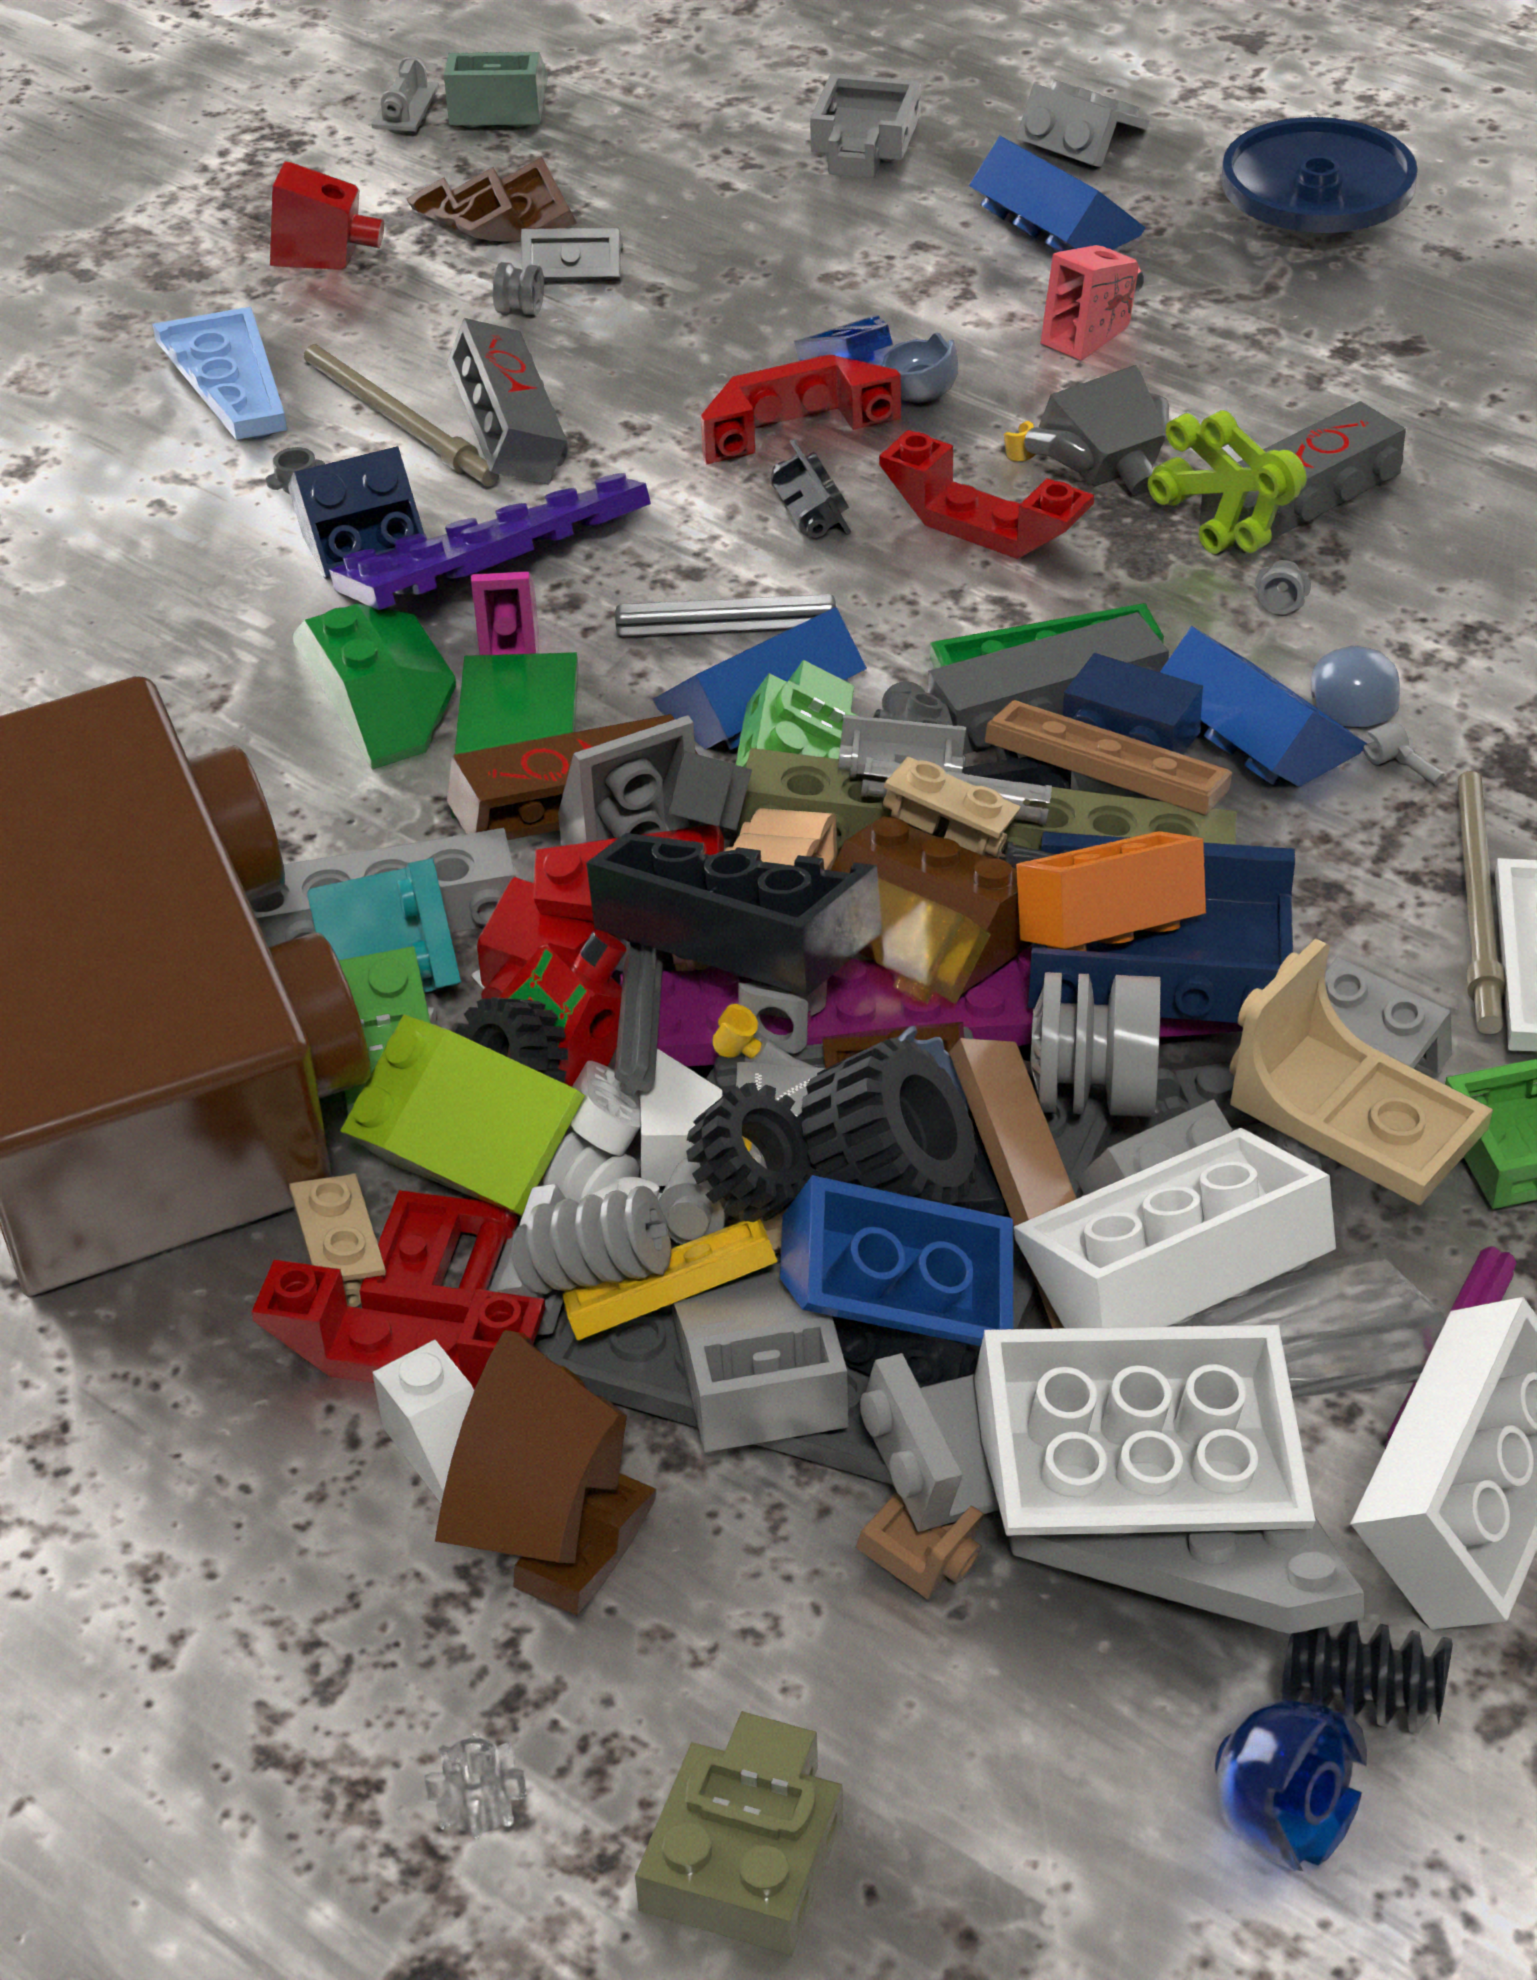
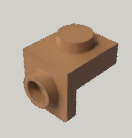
(922, 1557)

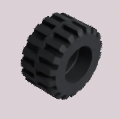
(891, 1124)

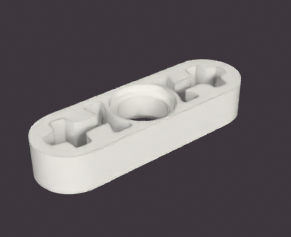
(606, 1114)

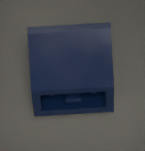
(354, 506)

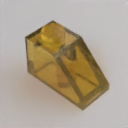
(926, 944)

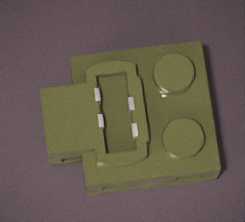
(744, 1836)

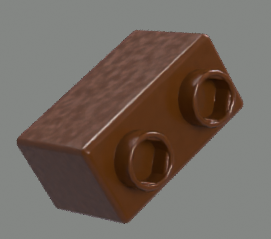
(146, 1028)

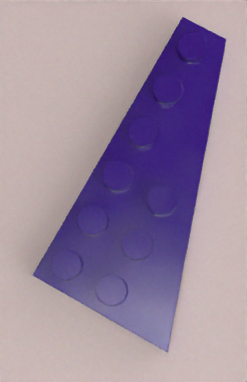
(476, 546)

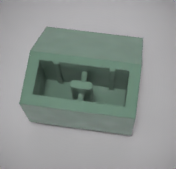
(495, 88)

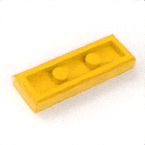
(691, 1270)

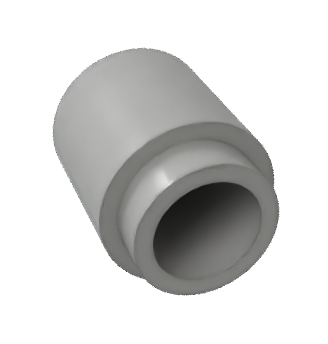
(687, 1208)

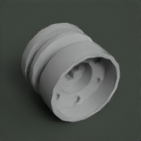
(1098, 1044)

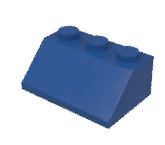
(1050, 201)
(720, 694)
(1260, 714)
(898, 1261)

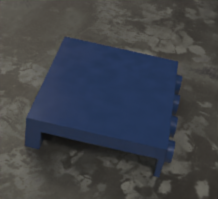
(1212, 957)

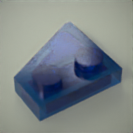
(851, 341)

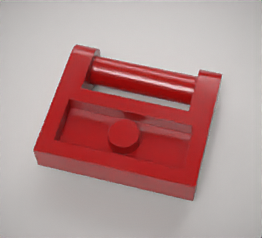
(419, 1248)

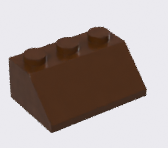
(947, 875)

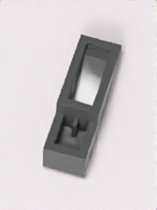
(709, 790)

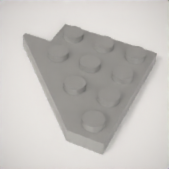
(1258, 1576)

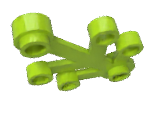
(1273, 473)

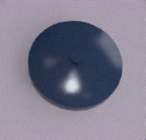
(1319, 174)

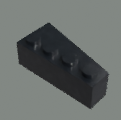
(735, 910)

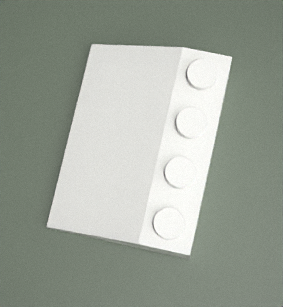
(1141, 1430)

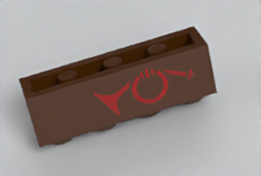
(524, 781)

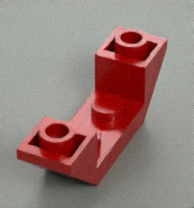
(859, 389)
(924, 477)
(311, 1316)

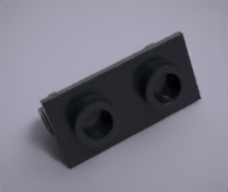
(809, 501)
(928, 1357)

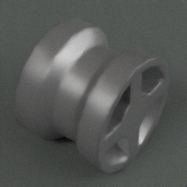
(518, 288)

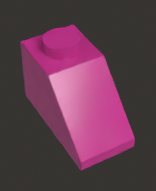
(505, 613)

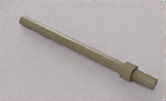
(454, 451)
(1485, 974)

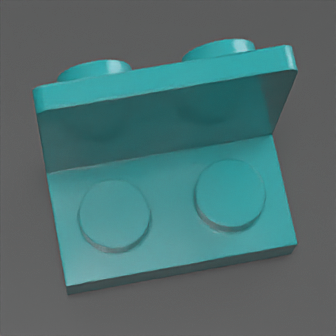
(390, 914)

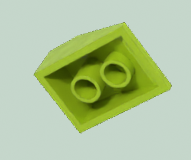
(461, 1114)

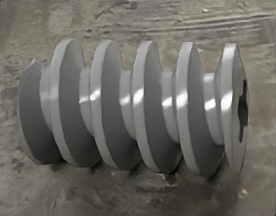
(592, 1241)

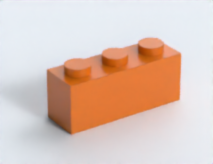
(1111, 891)

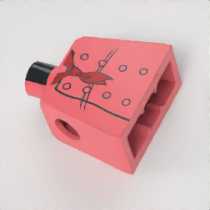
(1088, 299)

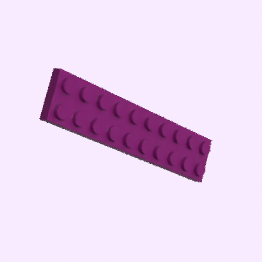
(864, 1000)

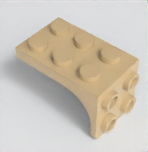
(1342, 1096)

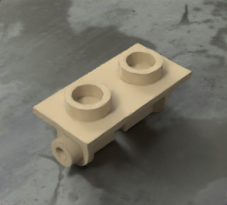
(924, 792)
(338, 1230)

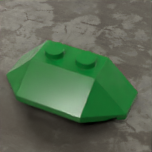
(379, 678)

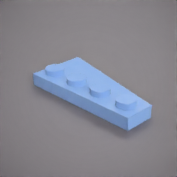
(227, 368)

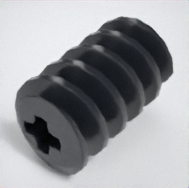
(1368, 1672)

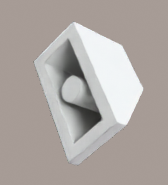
(669, 1114)
(423, 1409)

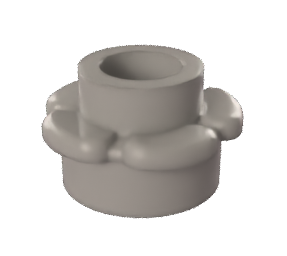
(1281, 601)

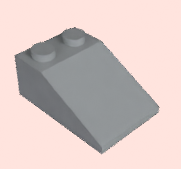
(626, 785)

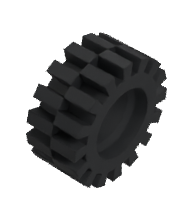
(523, 1027)
(732, 1168)

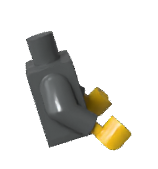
(1099, 430)

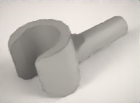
(1392, 742)

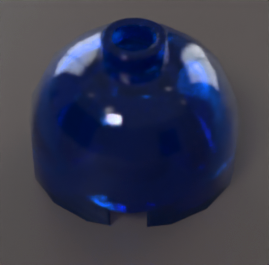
(1289, 1781)

